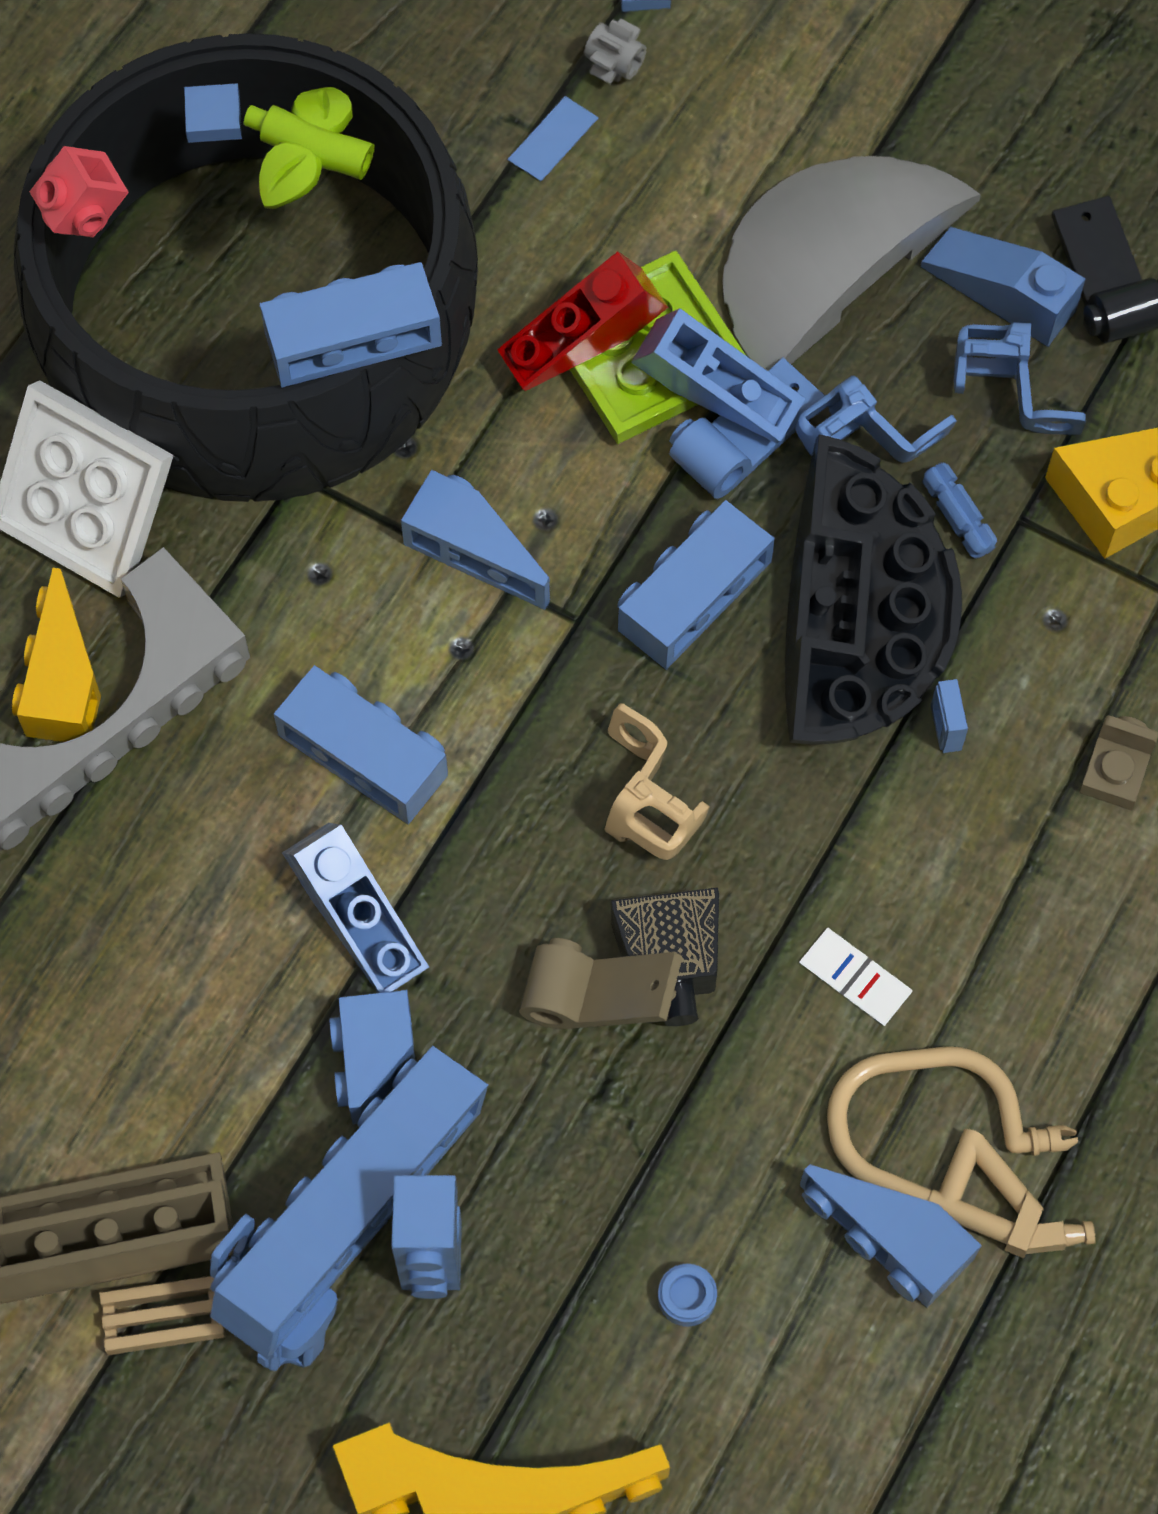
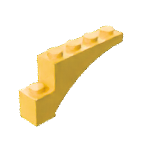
(391, 1473)

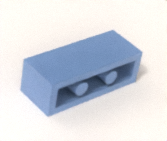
(351, 323)
(694, 583)
(362, 743)

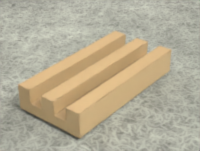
(154, 1293)

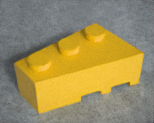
(1110, 487)

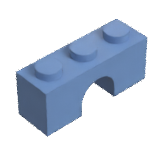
(427, 1234)

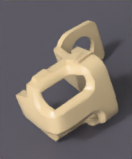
(623, 820)

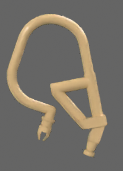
(1020, 1237)

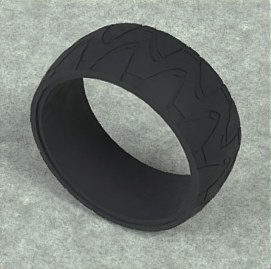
(268, 438)

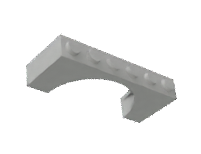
(186, 654)

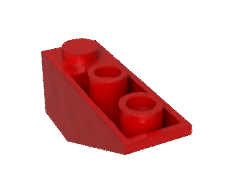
(584, 322)

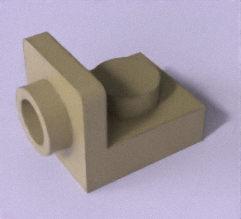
(1119, 761)

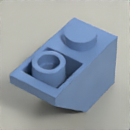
(375, 1043)

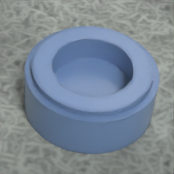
(687, 1295)

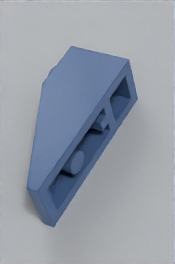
(1008, 280)
(717, 375)
(464, 532)

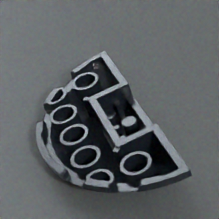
(867, 599)

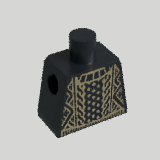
(678, 924)

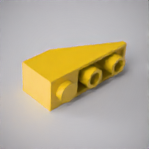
(60, 685)

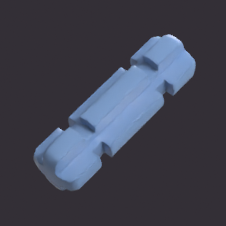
(959, 510)

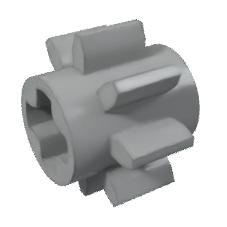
(615, 51)

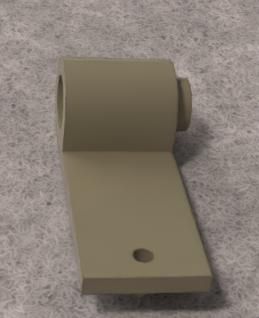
(580, 992)

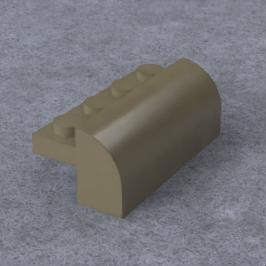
(112, 1227)

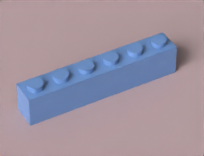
(346, 1202)

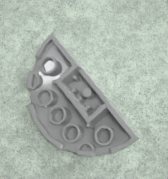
(826, 241)

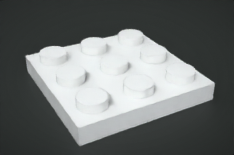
(80, 487)

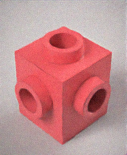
(78, 192)

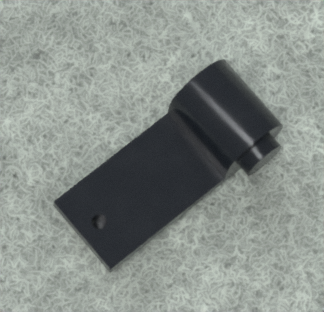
(1113, 291)

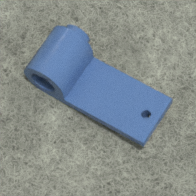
(725, 452)

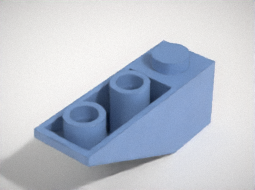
(355, 907)
(902, 1232)

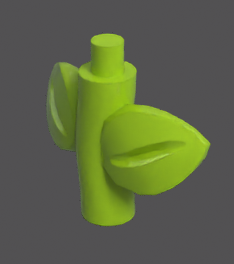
(306, 143)

